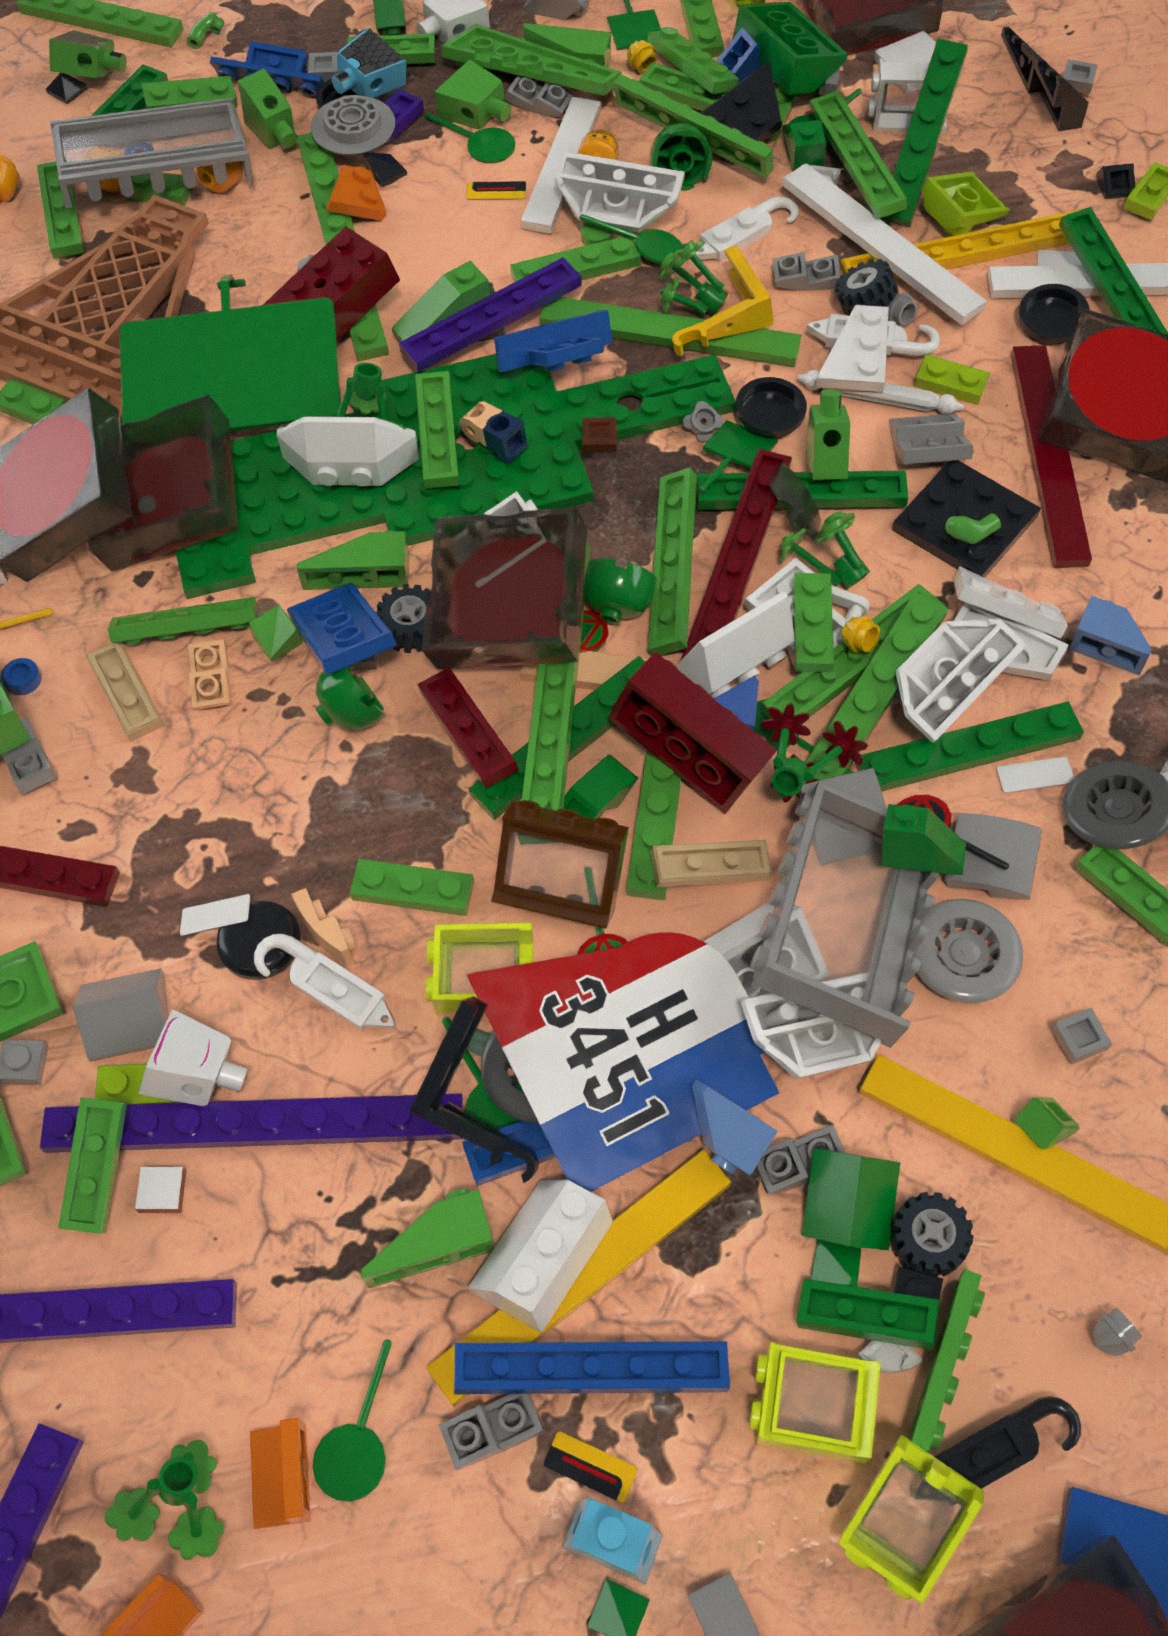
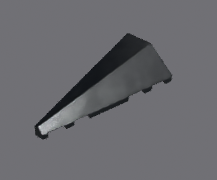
(1062, 100)

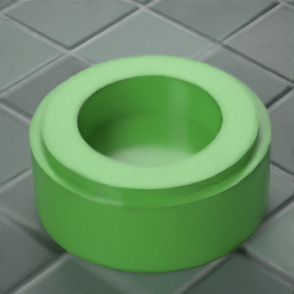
(593, 234)

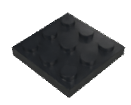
(967, 493)

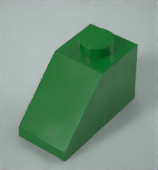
(389, 16)
(805, 143)
(920, 841)

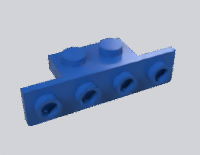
(283, 65)
(555, 342)

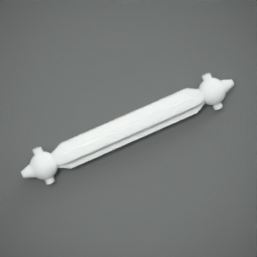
(894, 395)

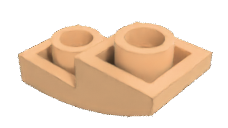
(209, 674)
(325, 930)

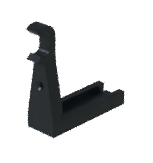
(451, 1117)

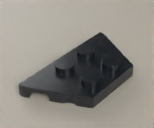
(749, 107)

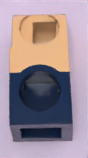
(495, 430)

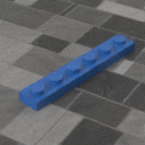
(591, 1367)

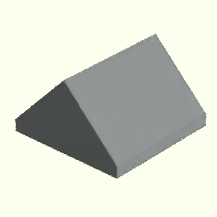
(121, 1014)

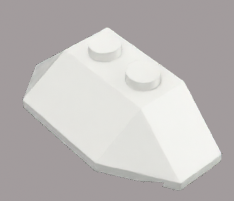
(617, 190)
(347, 449)
(953, 671)
(803, 1039)

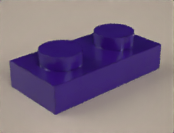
(405, 110)

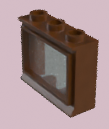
(559, 863)

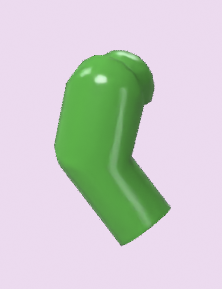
(200, 29)
(970, 530)

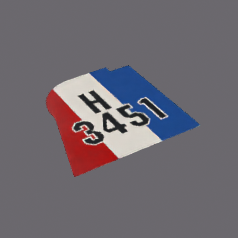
(617, 1043)

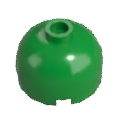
(682, 149)
(617, 591)
(347, 701)

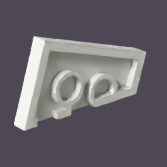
(858, 353)
(1008, 603)
(1040, 655)

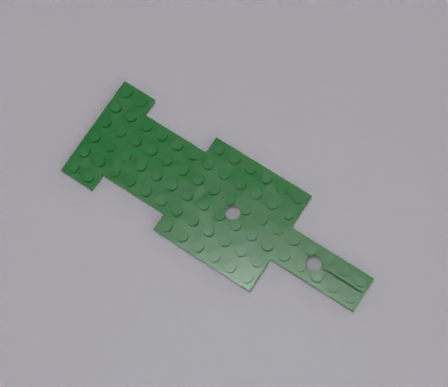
(284, 509)

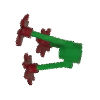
(792, 772)

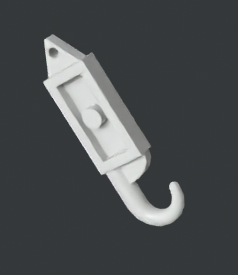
(743, 228)
(830, 329)
(328, 983)

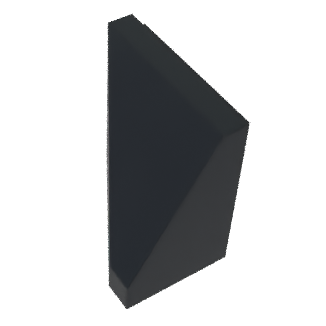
(384, 167)
(1116, 180)

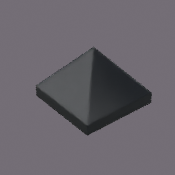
(66, 88)

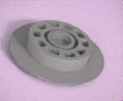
(353, 125)
(964, 955)

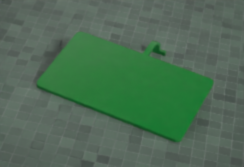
(253, 361)

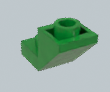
(600, 788)

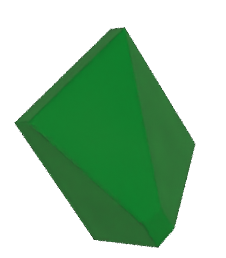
(836, 1263)
(618, 1611)

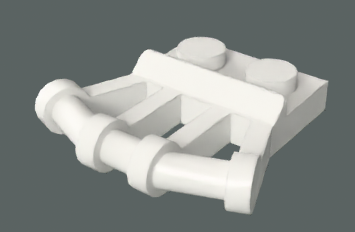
(783, 580)

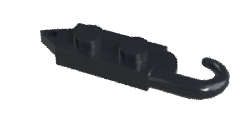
(1008, 1442)

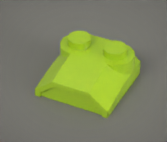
(960, 202)

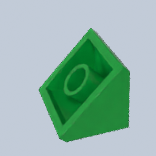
(850, 1199)

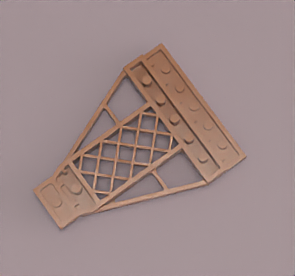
(48, 348)

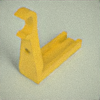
(746, 316)

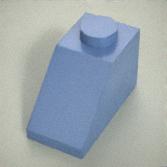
(1111, 636)
(730, 1131)

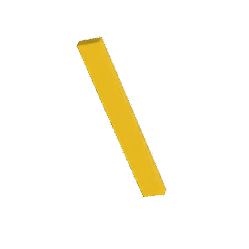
(985, 243)
(1014, 1151)
(625, 1242)

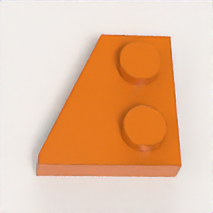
(357, 194)

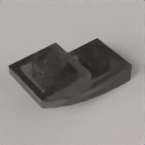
(802, 509)

